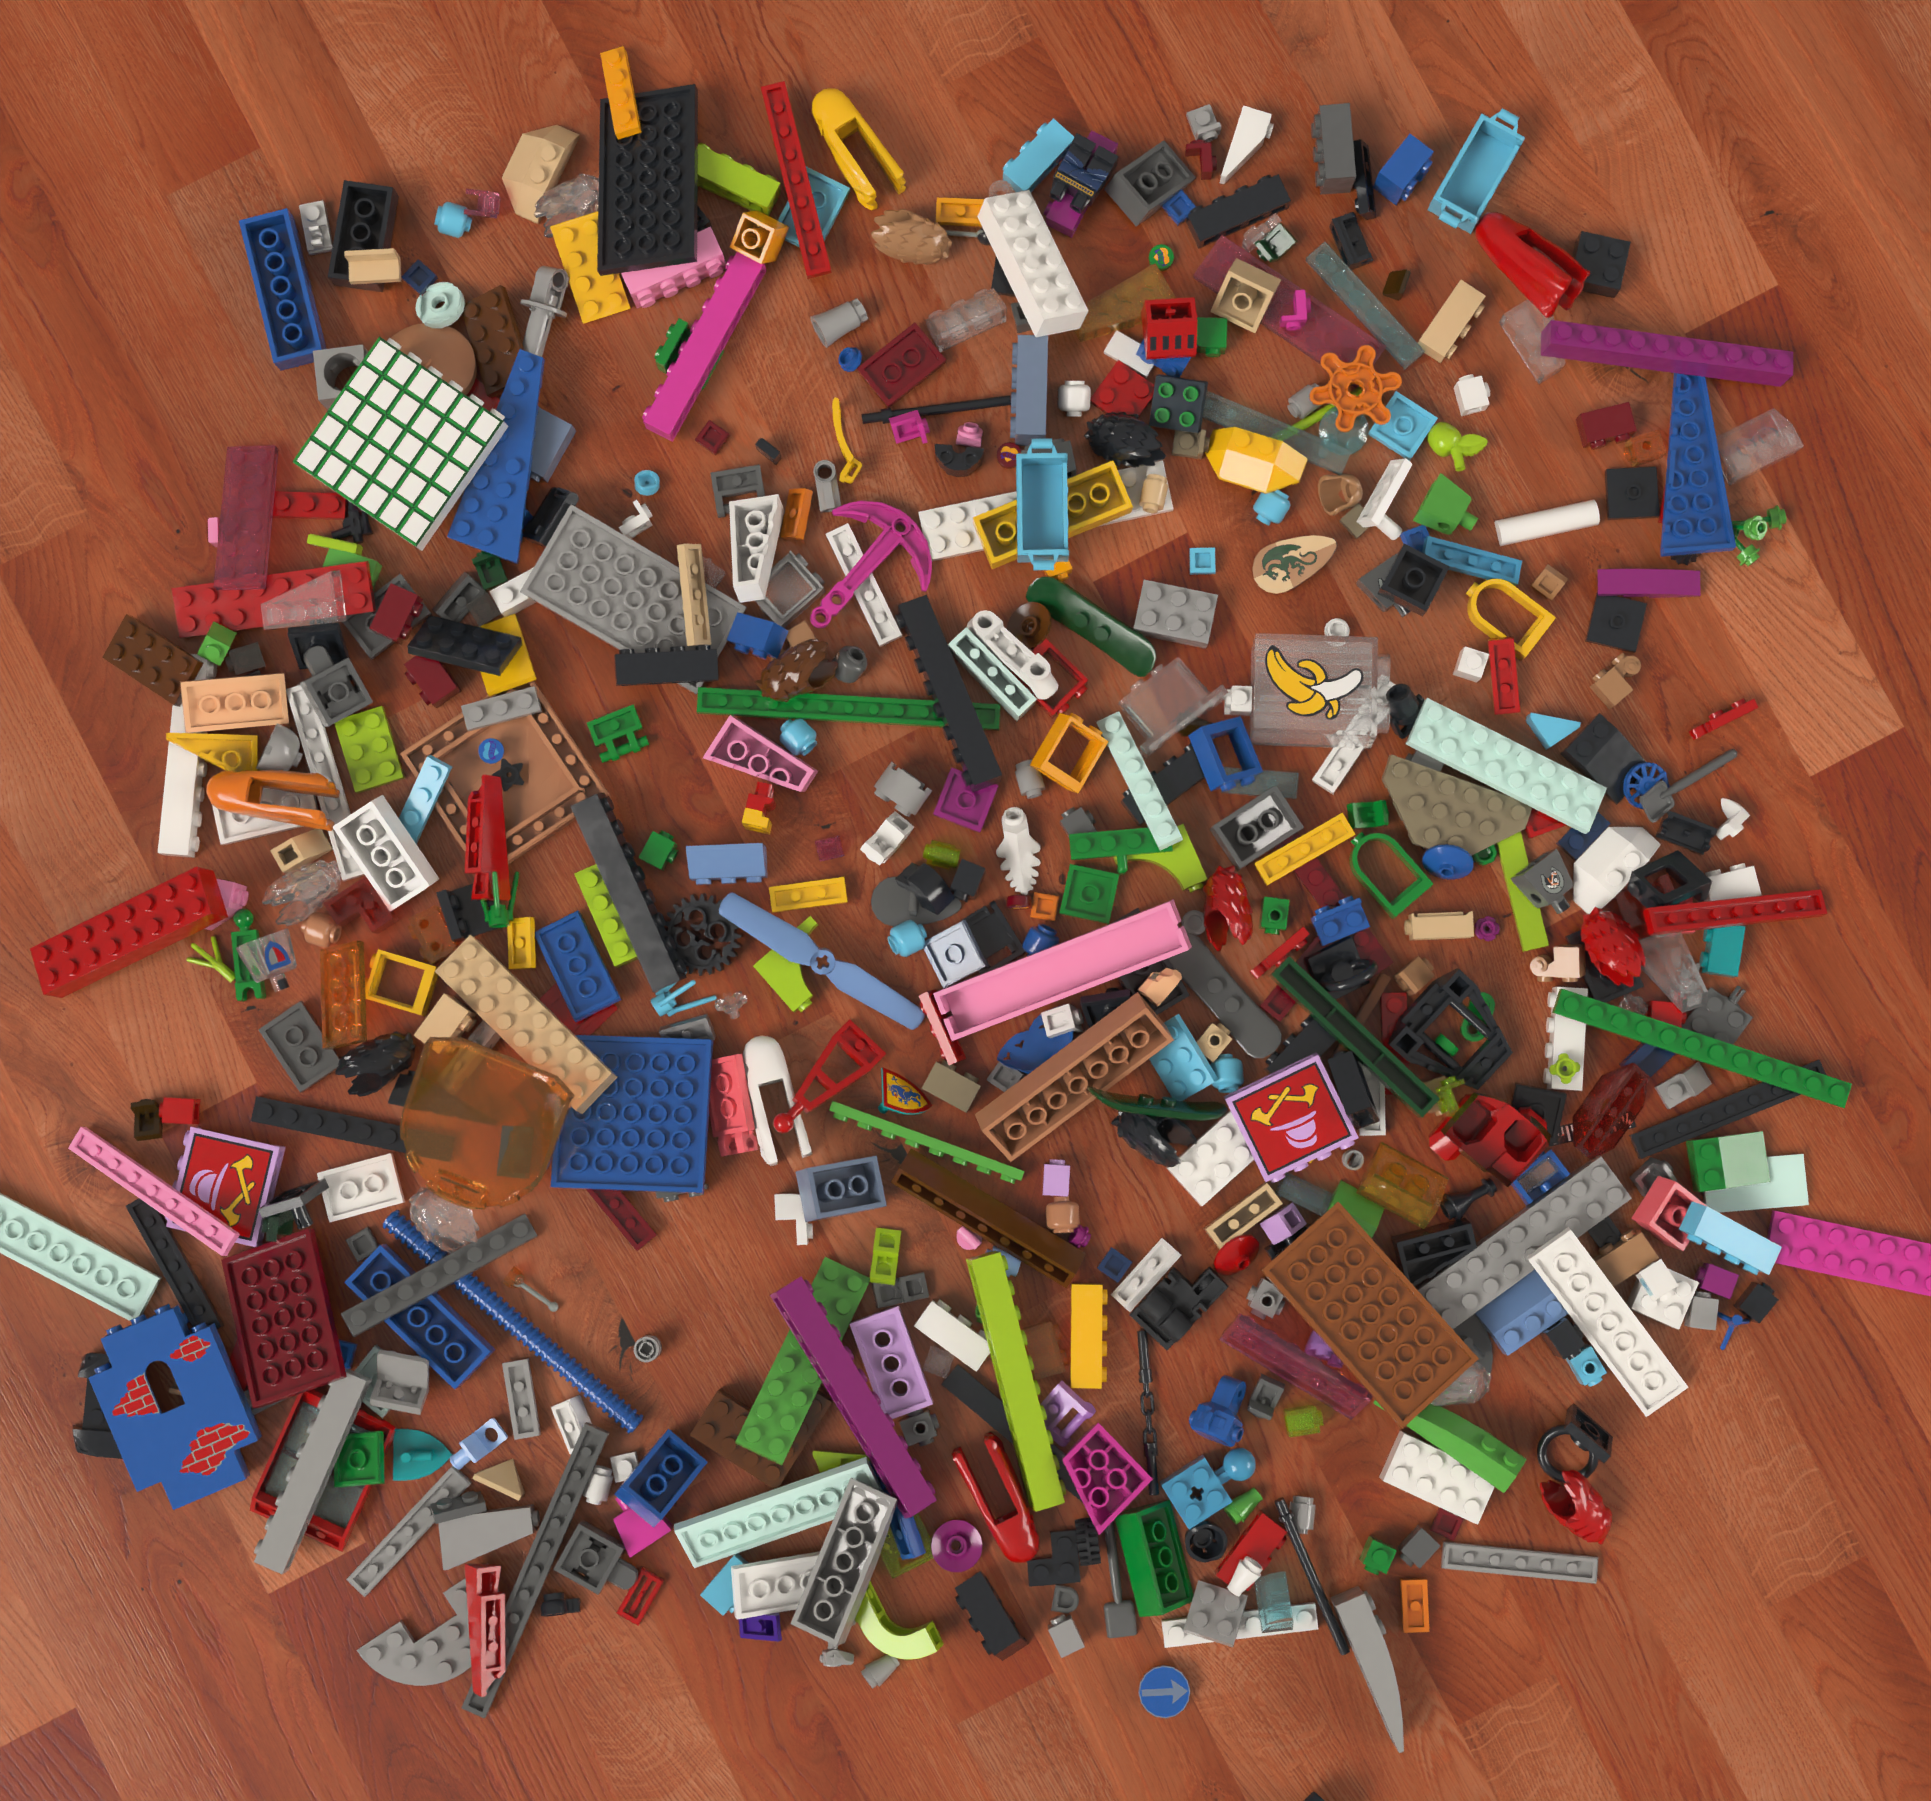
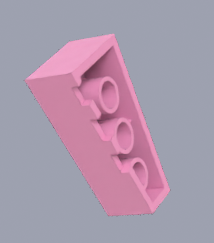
(755, 754)

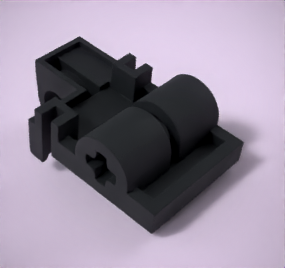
(1175, 1305)

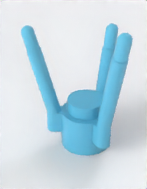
(665, 1000)

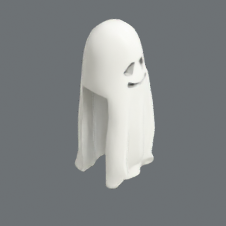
(764, 1066)

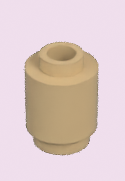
(1153, 493)

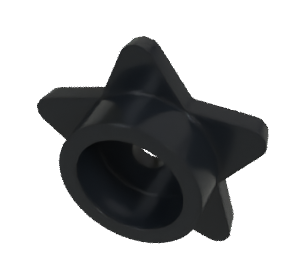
(514, 769)

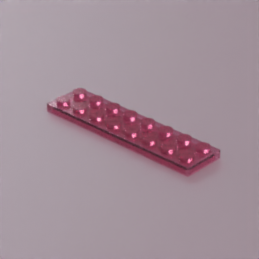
(1324, 328)

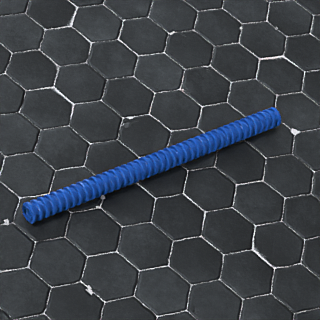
(519, 1327)

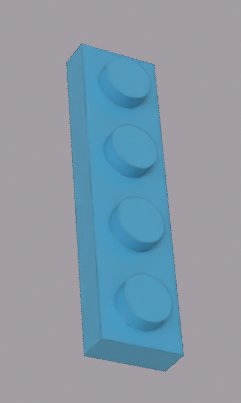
(1473, 560)

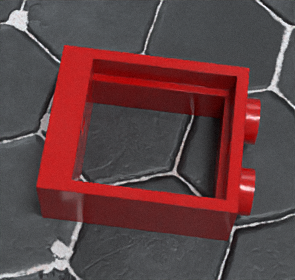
(1077, 691)

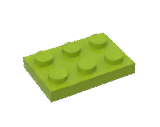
(369, 749)

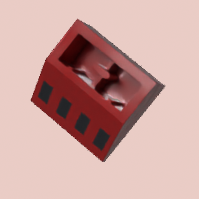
(1169, 328)

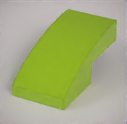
(885, 1256)

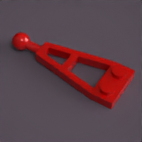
(853, 1043)

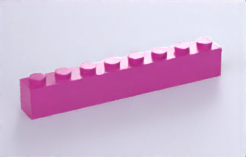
(703, 346)

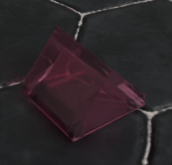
(829, 847)

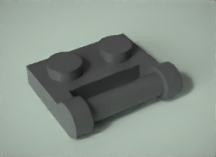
(734, 483)

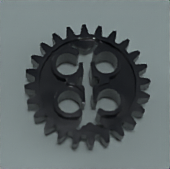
(692, 953)

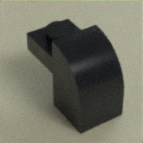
(927, 886)

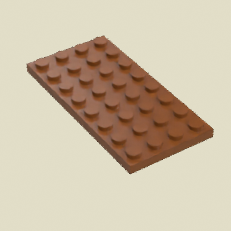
(1369, 1315)

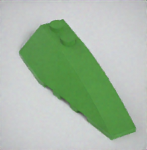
(1468, 1445)

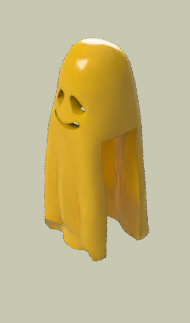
(839, 120)

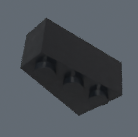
(1433, 1248)
(989, 1617)

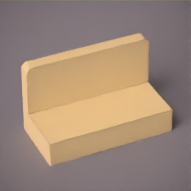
(373, 266)

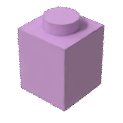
(1056, 1178)
(1283, 1223)

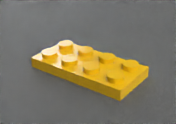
(578, 249)

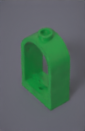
(1408, 895)

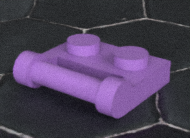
(1057, 1405)

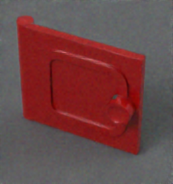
(556, 1004)

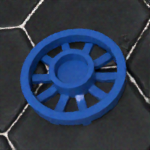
(1643, 782)

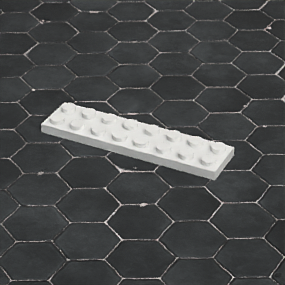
(1607, 1321)

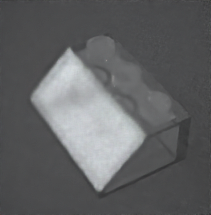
(966, 319)
(1756, 445)

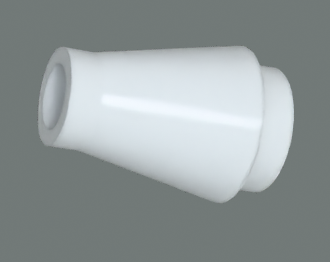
(1245, 1575)

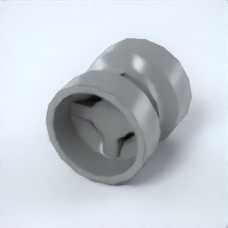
(647, 1348)

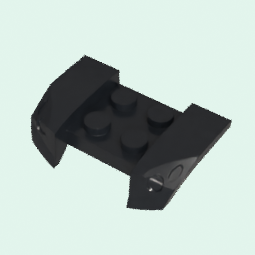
(95, 1435)

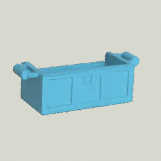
(1477, 171)
(1042, 506)

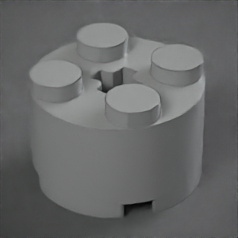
(902, 789)

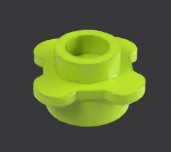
(1572, 1068)

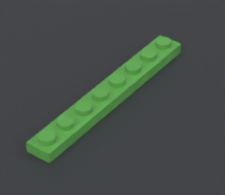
(936, 1146)

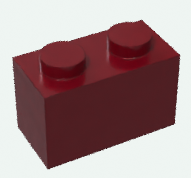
(1606, 425)
(396, 614)
(433, 680)

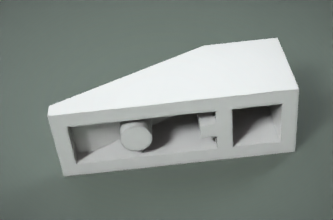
(1247, 140)

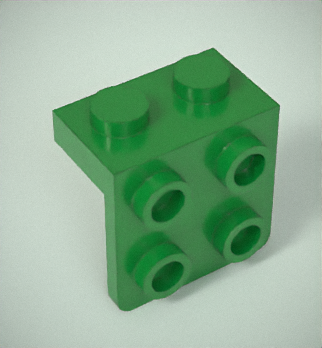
(668, 353)

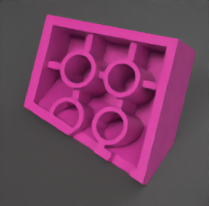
(1104, 1475)

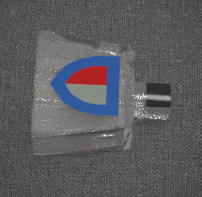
(269, 958)

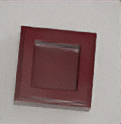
(712, 437)
(1446, 1524)

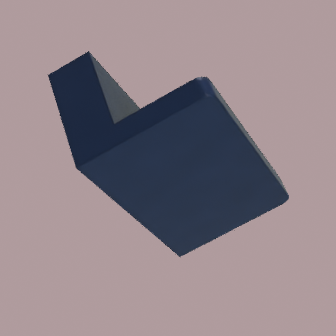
(1648, 1058)

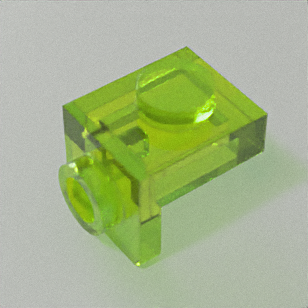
(1447, 1102)

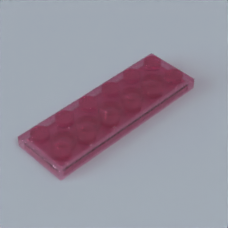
(246, 518)
(1296, 1366)

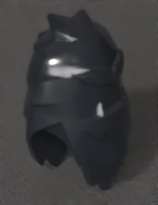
(1124, 440)
(377, 1062)
(1152, 1134)

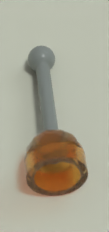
(516, 1279)

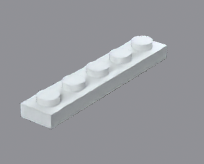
(868, 593)
(1342, 759)

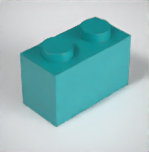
(1722, 951)

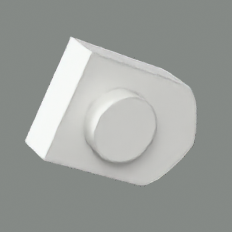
(1736, 816)

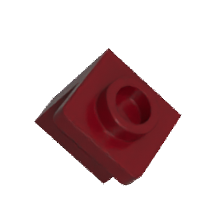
(1207, 162)

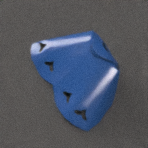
(1035, 1049)

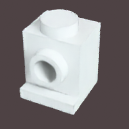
(1238, 701)

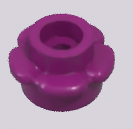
(1480, 930)
(1080, 1236)

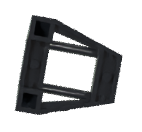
(1445, 991)

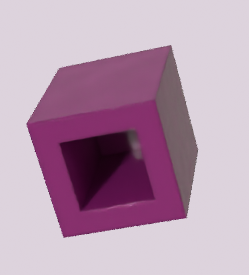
(1716, 1280)

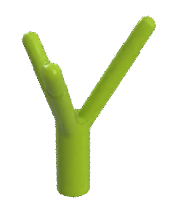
(217, 964)

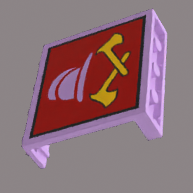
(1291, 1118)
(229, 1179)

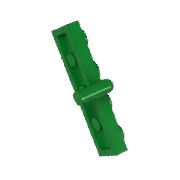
(1114, 844)

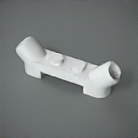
(1015, 655)

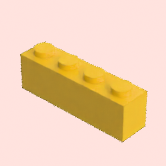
(1086, 1335)

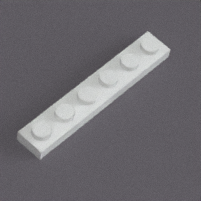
(1303, 1616)

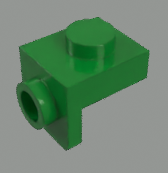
(1368, 814)

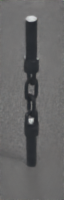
(1145, 1377)

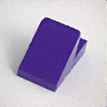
(761, 1627)

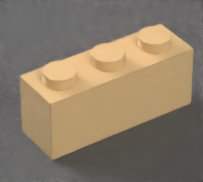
(1452, 321)
(1243, 1215)

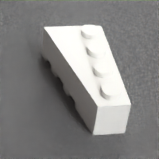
(754, 539)

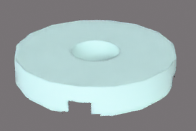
(444, 315)

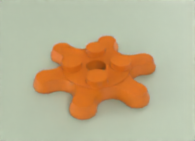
(1359, 373)

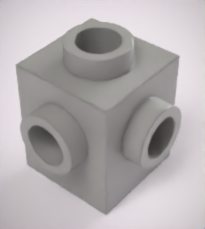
(1256, 1295)

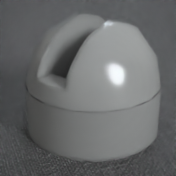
(1356, 1161)

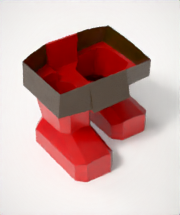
(1492, 1136)

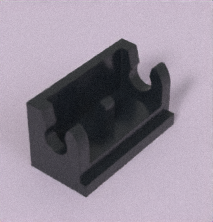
(1350, 241)
(1685, 832)

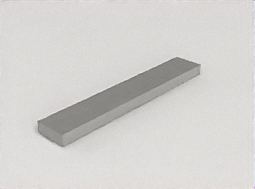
(406, 1533)
(1519, 1562)

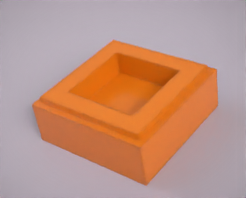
(1044, 906)

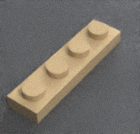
(694, 594)

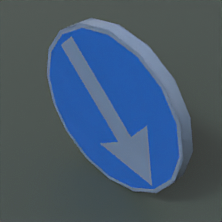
(1164, 1691)

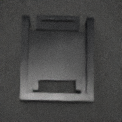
(549, 515)
(993, 934)

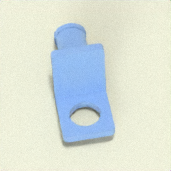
(477, 1445)

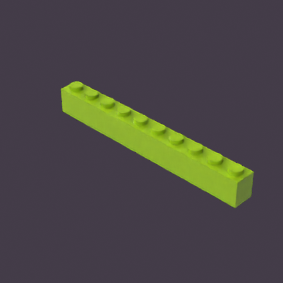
(1015, 1380)

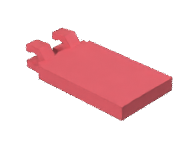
(731, 1106)

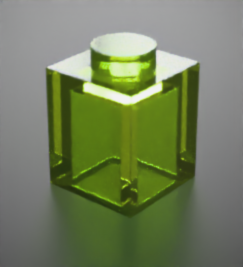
(1303, 1420)

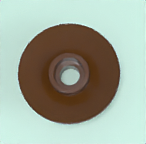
(1029, 617)

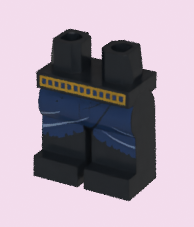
(1077, 180)

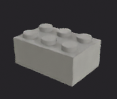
(1175, 614)

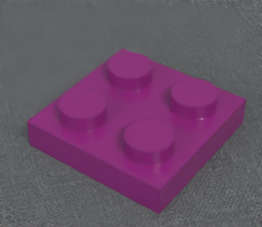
(962, 805)

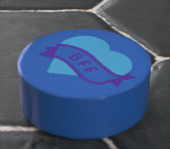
(491, 750)

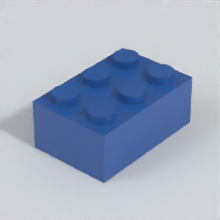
(660, 1478)

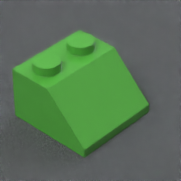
(1364, 1211)

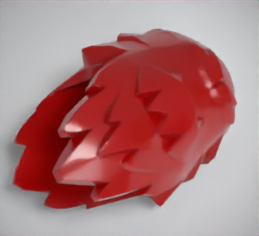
(1226, 907)
(1612, 946)
(1578, 1506)

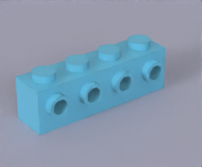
(1730, 1238)

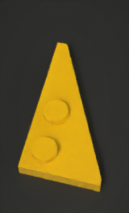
(223, 750)

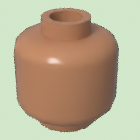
(321, 930)
(1062, 1215)

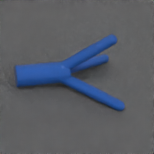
(1732, 1322)

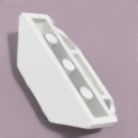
(1608, 865)

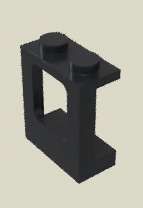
(1681, 869)

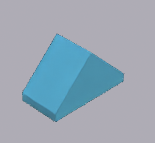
(1550, 729)

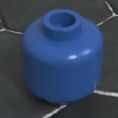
(1040, 938)

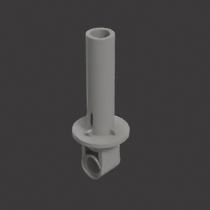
(544, 306)

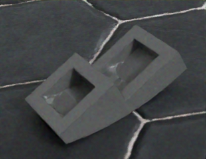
(906, 1289)

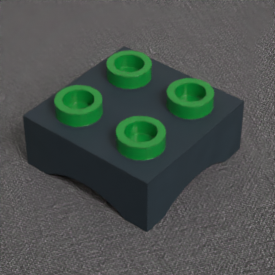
(1178, 403)

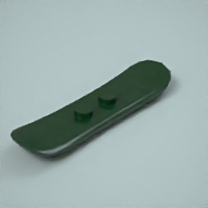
(1094, 624)
(1164, 1107)

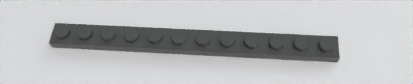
(544, 1552)

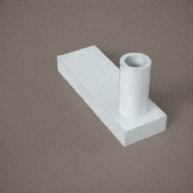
(1381, 498)

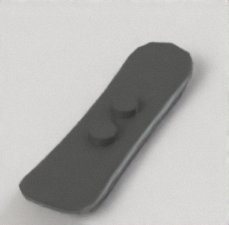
(1227, 1000)

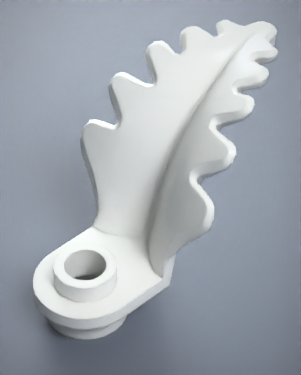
(1018, 850)

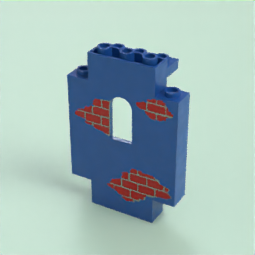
(190, 1446)

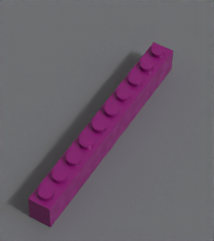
(1666, 353)
(853, 1397)

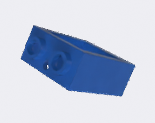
(1209, 758)

